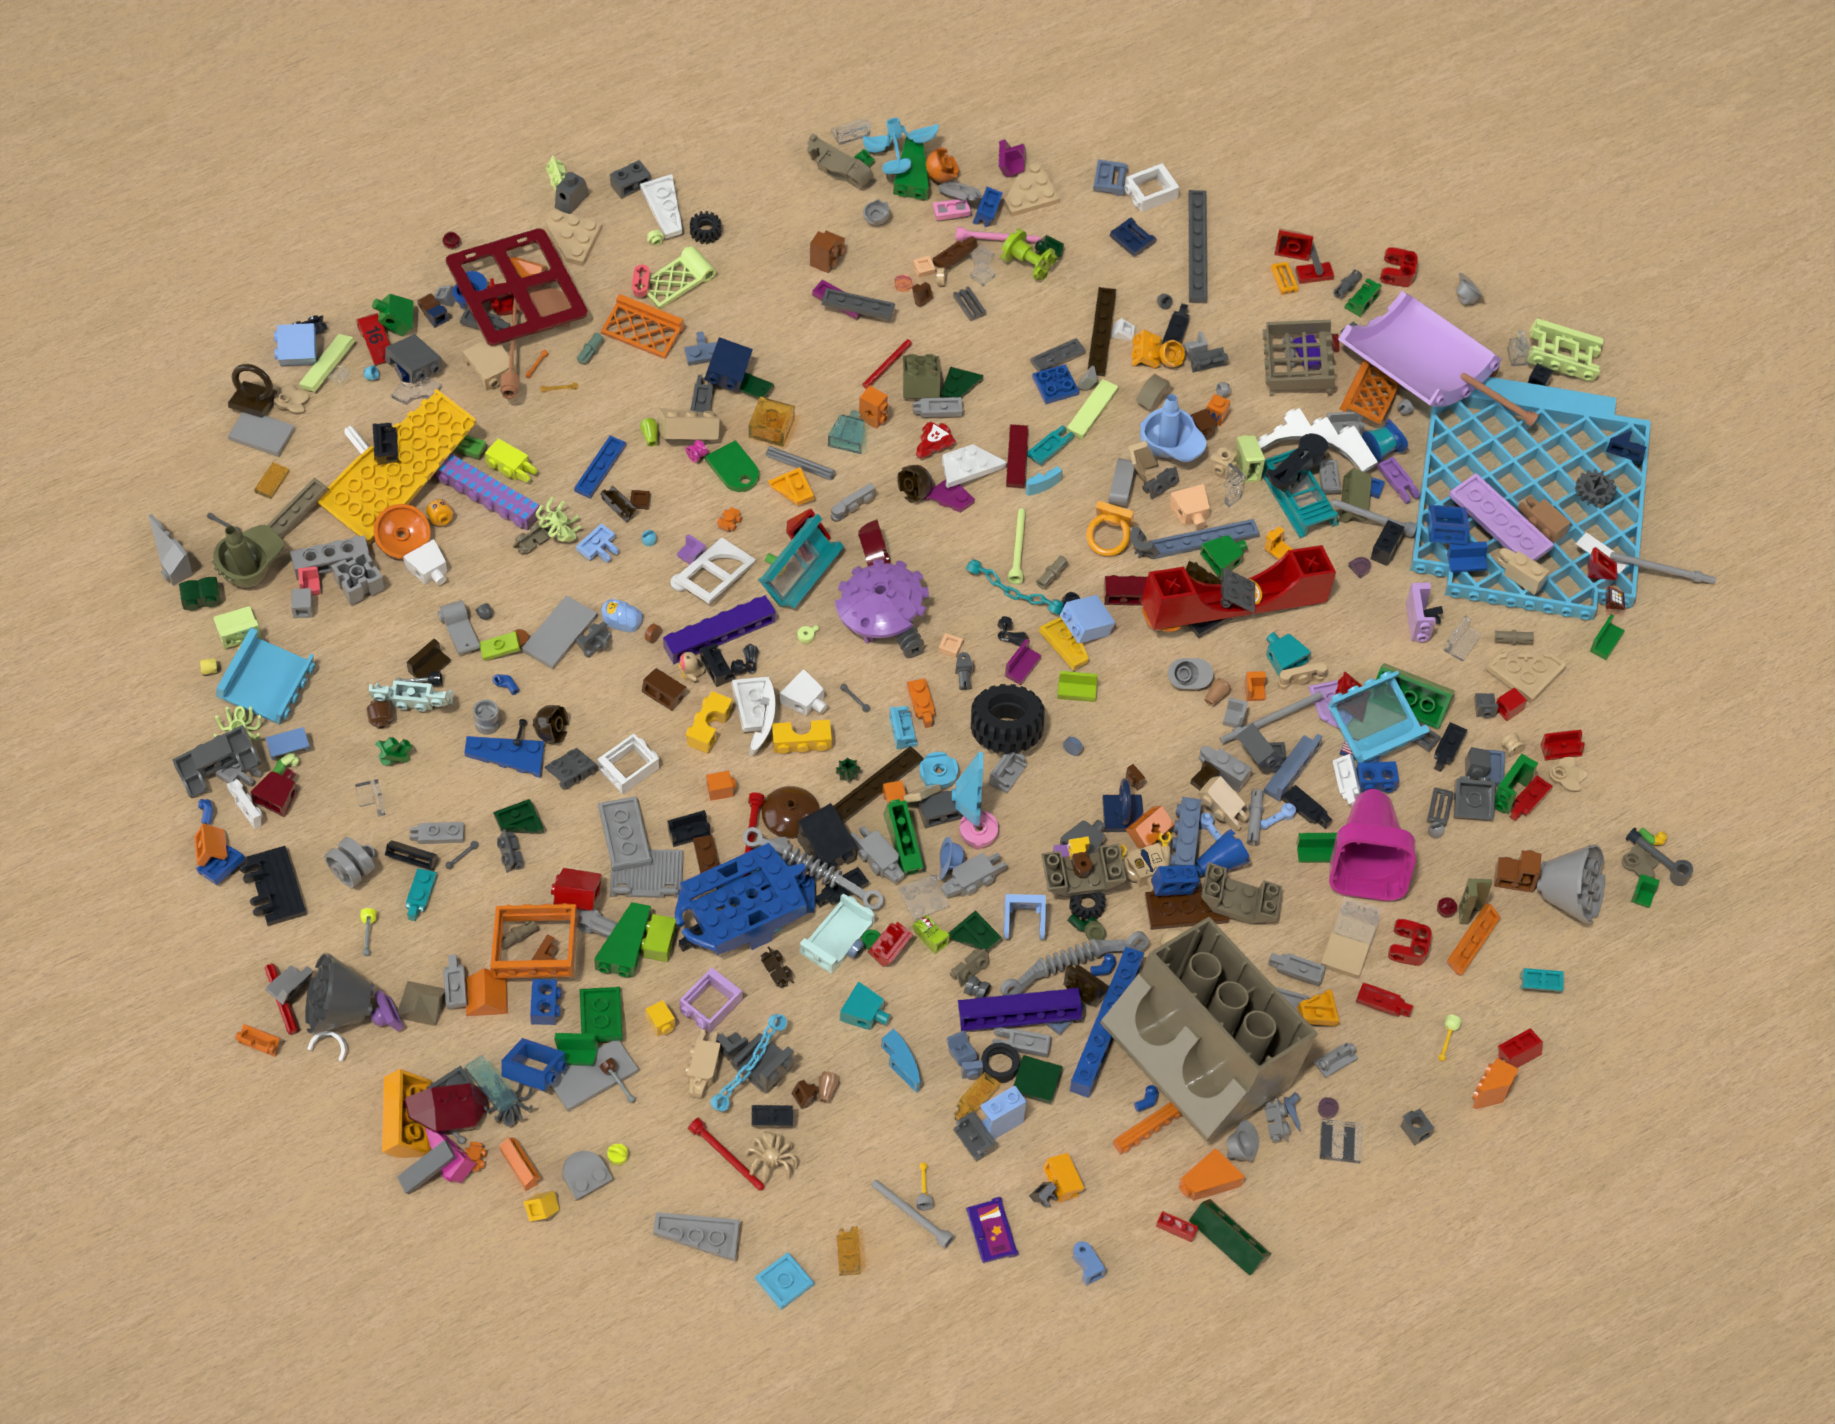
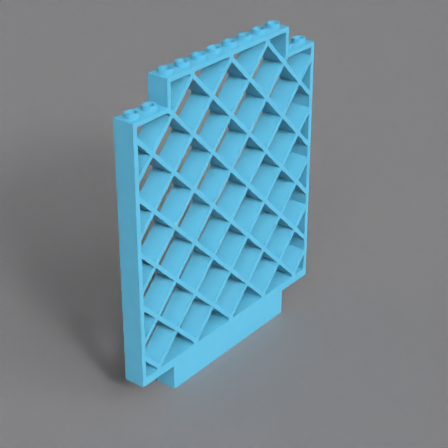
(1553, 405)

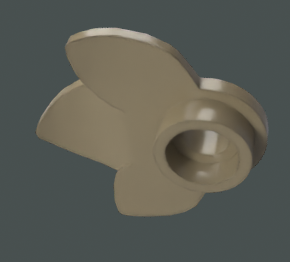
(1639, 861)

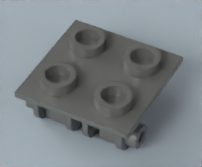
(1237, 590)
(570, 766)

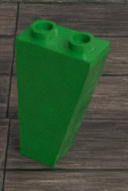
(914, 181)
(903, 836)
(623, 946)

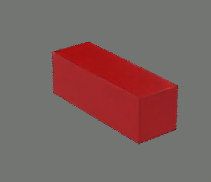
(1176, 1226)

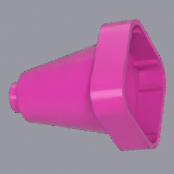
(1372, 851)

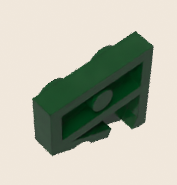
(519, 818)

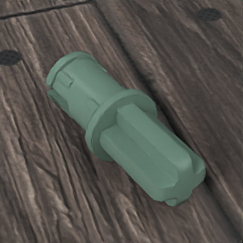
(590, 348)

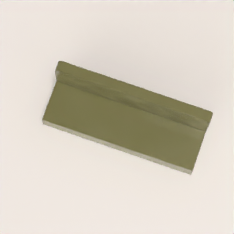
(1355, 492)
(1473, 898)

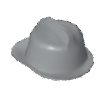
(1467, 290)
(1190, 673)
(1243, 1142)

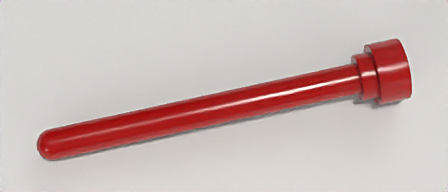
(755, 800)
(698, 1128)

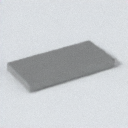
(559, 632)
(624, 833)
(583, 1082)

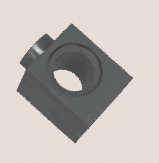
(1416, 1134)

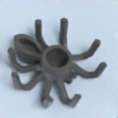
(509, 1118)

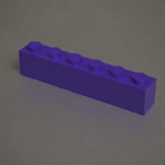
(720, 628)
(1019, 1009)

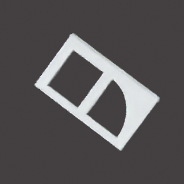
(719, 549)

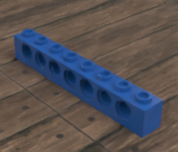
(1099, 1038)

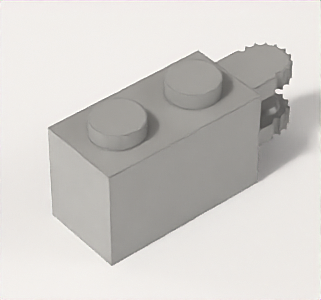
(1231, 769)

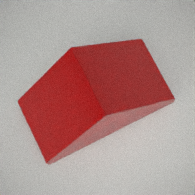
(1601, 566)

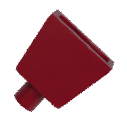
(276, 792)

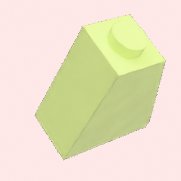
(1249, 458)

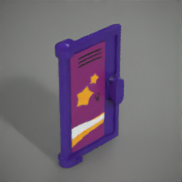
(990, 1222)

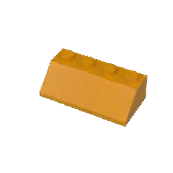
(400, 1134)

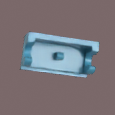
(902, 727)

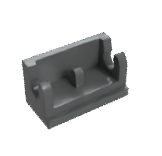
(975, 1136)

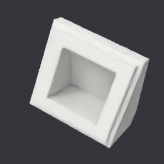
(1123, 330)

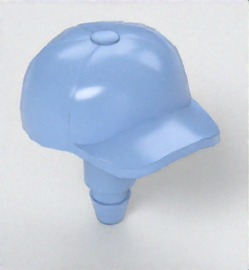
(1172, 432)

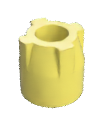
(208, 666)

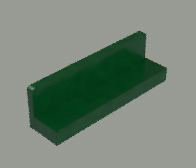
(1229, 1236)

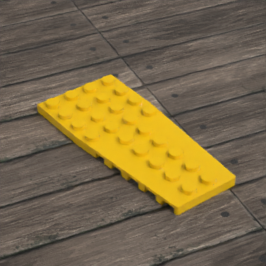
(423, 445)

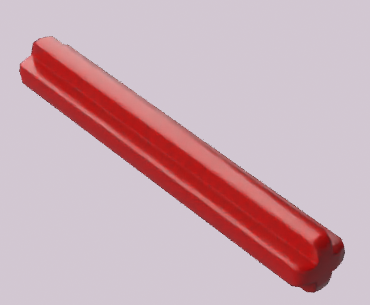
(285, 1009)

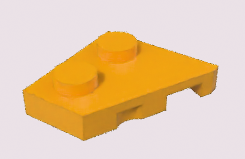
(793, 487)
(1319, 1009)

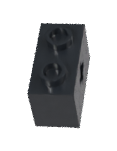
(1387, 543)

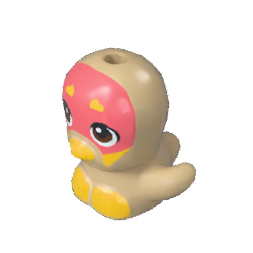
(690, 666)

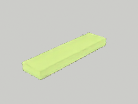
(326, 362)
(1092, 408)

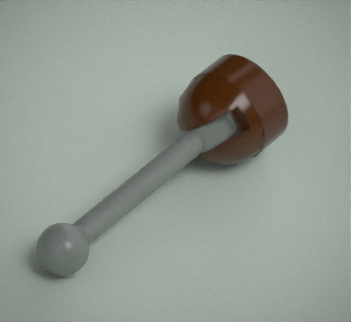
(609, 1068)

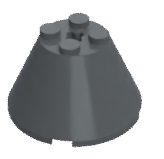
(336, 996)

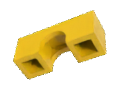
(714, 708)
(786, 740)

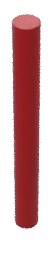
(887, 363)

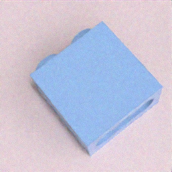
(296, 344)
(1087, 619)

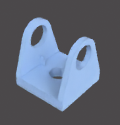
(1030, 902)

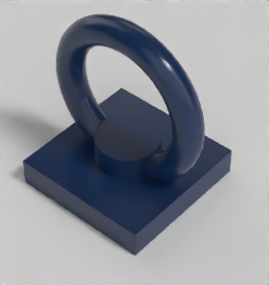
(1121, 809)

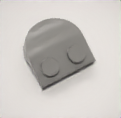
(584, 1173)

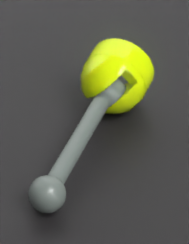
(368, 917)

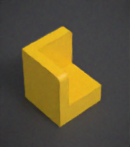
(541, 1205)

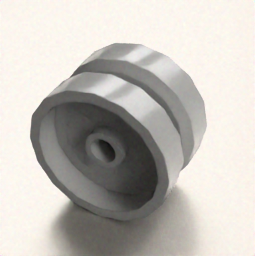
(349, 862)

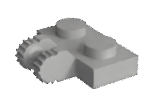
(234, 772)

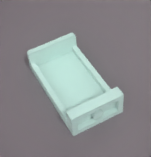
(837, 933)

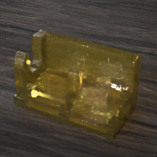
(848, 1252)

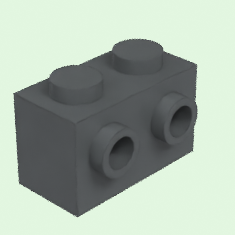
(628, 179)

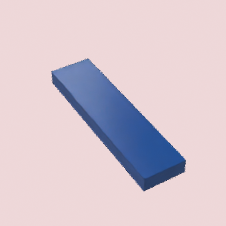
(600, 467)

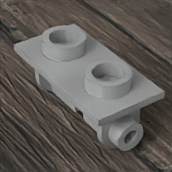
(1336, 1059)
(1277, 1113)

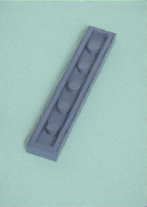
(1193, 540)

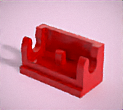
(1562, 745)
(889, 943)
(1521, 1048)

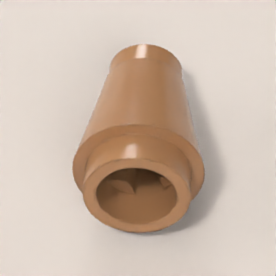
(1217, 691)
(827, 1086)

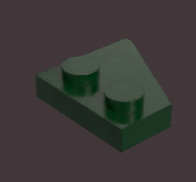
(959, 383)
(975, 932)

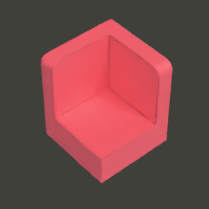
(310, 579)

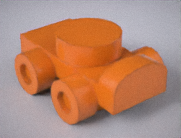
(729, 518)
(475, 1152)

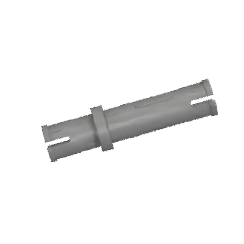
(1255, 810)

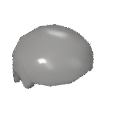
(876, 212)

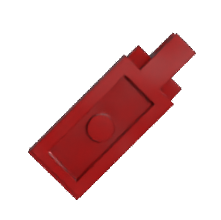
(1530, 797)
(1383, 1000)

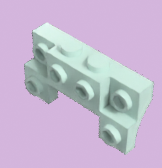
(411, 695)

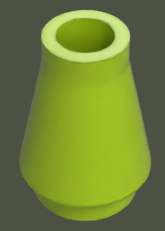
(650, 431)

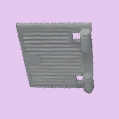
(650, 879)

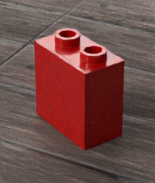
(577, 888)

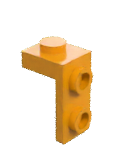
(1274, 543)

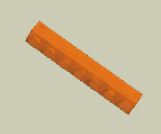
(1146, 1127)

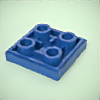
(1055, 384)

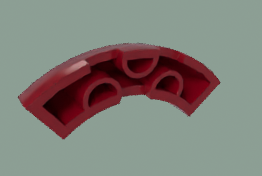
(873, 543)

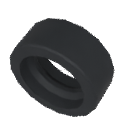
(1005, 1049)

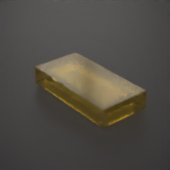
(271, 480)

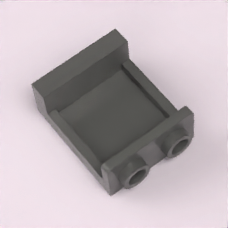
(414, 358)

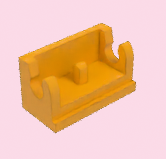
(1064, 1176)

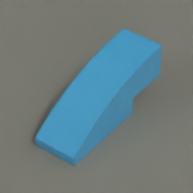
(901, 1059)

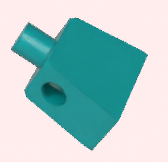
(1286, 652)
(864, 1008)

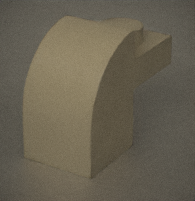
(1153, 391)

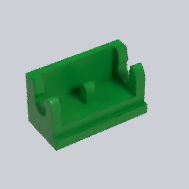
(1364, 298)

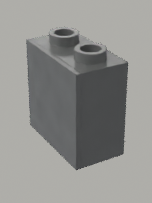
(1260, 749)

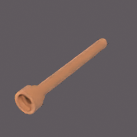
(1528, 417)

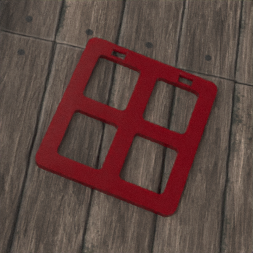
(516, 287)

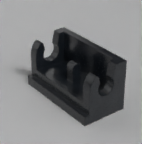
(385, 443)
(716, 665)
(687, 827)
(772, 1115)

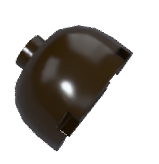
(915, 482)
(550, 723)

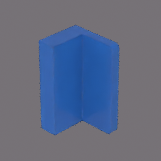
(1467, 557)

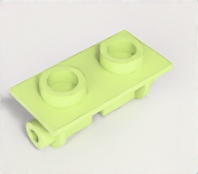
(556, 171)

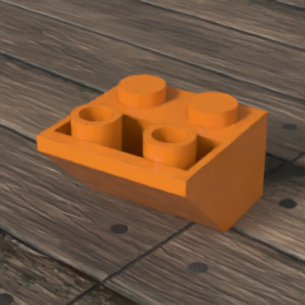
(1495, 1084)

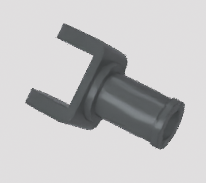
(963, 669)

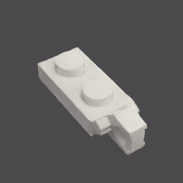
(1347, 778)
(245, 804)

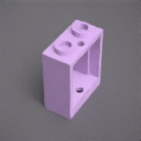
(721, 984)

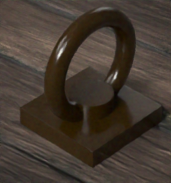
(252, 397)

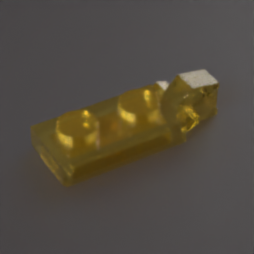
(976, 1095)

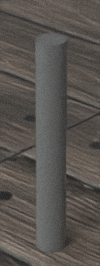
(1316, 262)

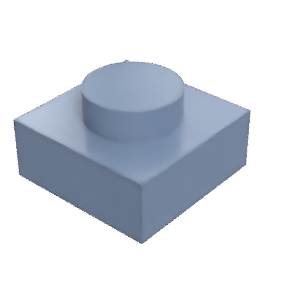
(971, 1069)

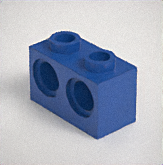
(1376, 772)
(1175, 880)
(541, 1002)

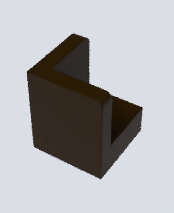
(1203, 776)

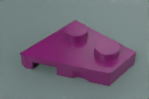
(953, 497)

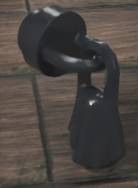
(1006, 623)
(750, 653)

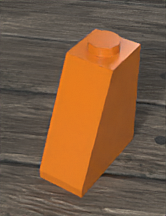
(1210, 1177)

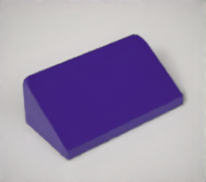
(1311, 352)

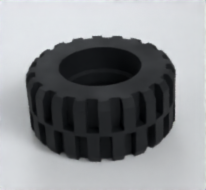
(1007, 734)

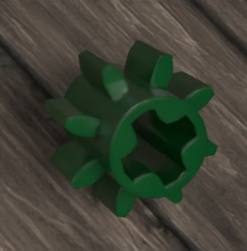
(848, 769)

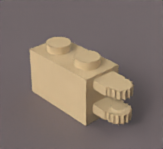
(1522, 570)
(1223, 802)

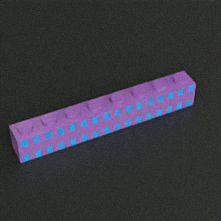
(488, 492)

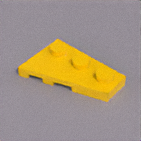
(1064, 643)

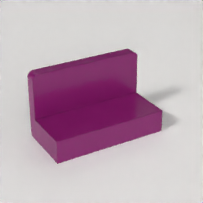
(1022, 663)

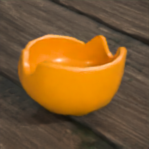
(1172, 353)

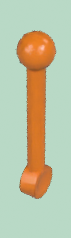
(544, 353)

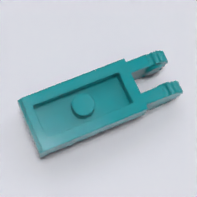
(1050, 445)

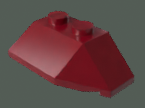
(447, 1107)

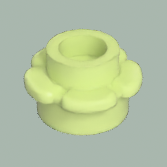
(655, 237)

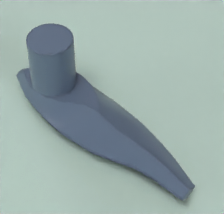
(1291, 1109)

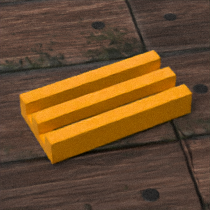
(1288, 289)

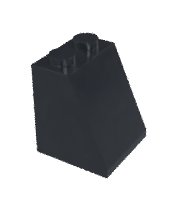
(826, 838)

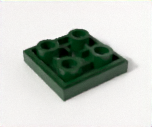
(1037, 1079)

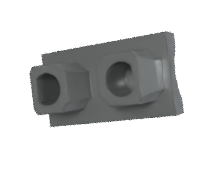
(596, 639)

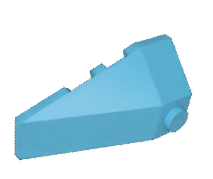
(968, 790)

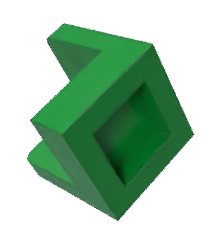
(1645, 891)

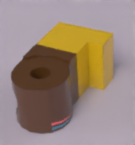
(1080, 861)

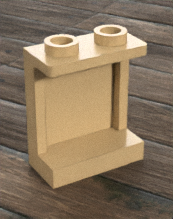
(488, 362)

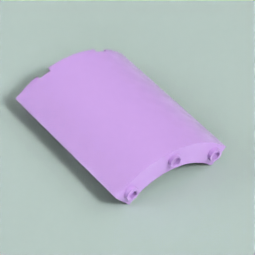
(1422, 351)

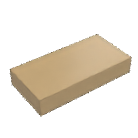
(922, 793)

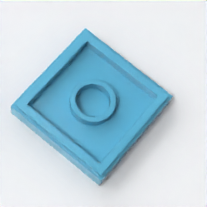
(784, 1281)

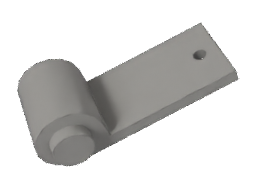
(458, 626)

